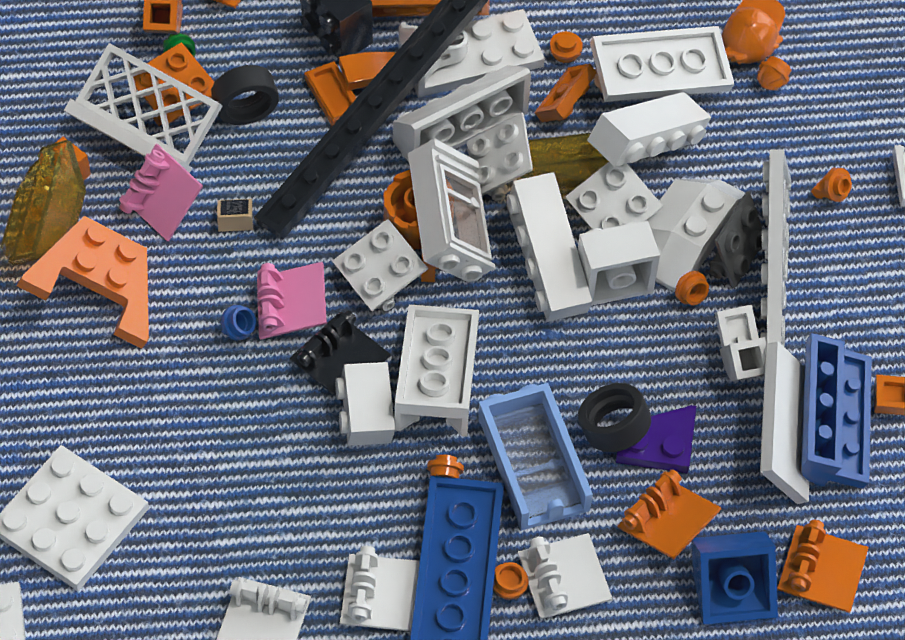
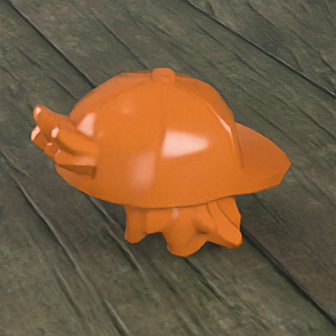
(753, 31)

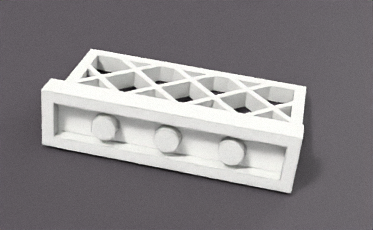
(122, 130)

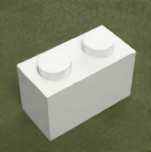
(366, 404)

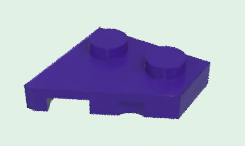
(666, 443)

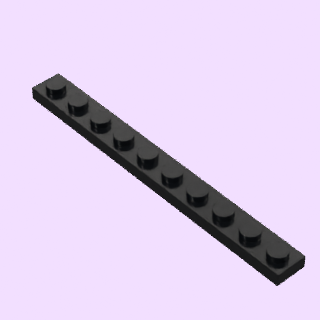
(365, 115)

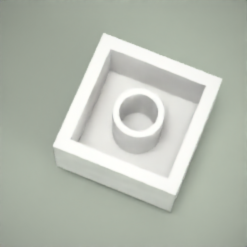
(619, 261)

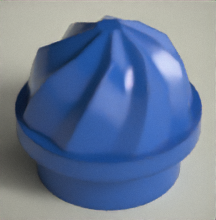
(238, 322)

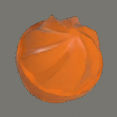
(773, 73)

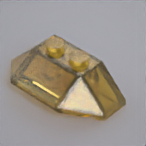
(44, 204)

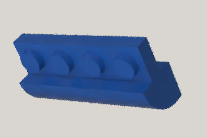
(836, 414)

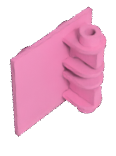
(161, 192)
(290, 299)

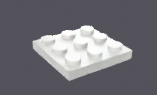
(70, 517)

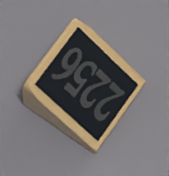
(234, 215)

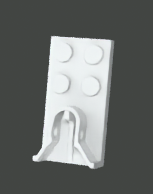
(479, 49)
(437, 366)

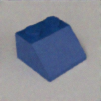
(735, 577)

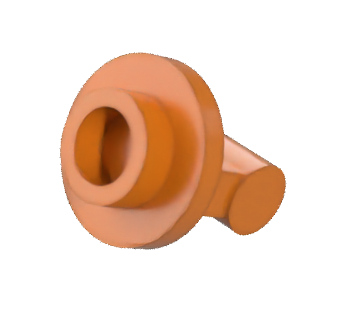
(833, 185)

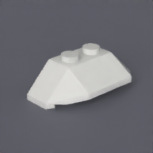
(689, 225)

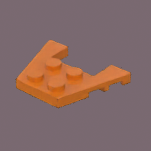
(103, 264)

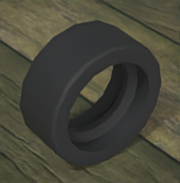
(243, 80)
(620, 435)

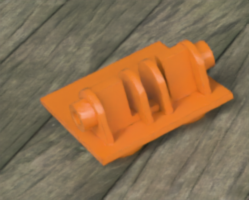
(181, 66)
(668, 515)
(822, 567)

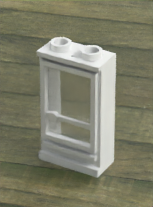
(450, 211)

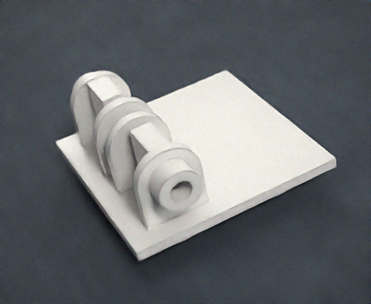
(501, 156)
(613, 198)
(380, 266)
(564, 575)
(379, 591)
(263, 612)

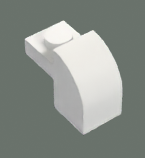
(741, 348)

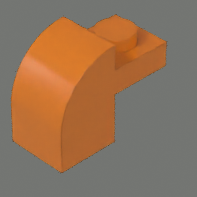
(162, 16)

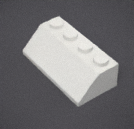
(466, 111)

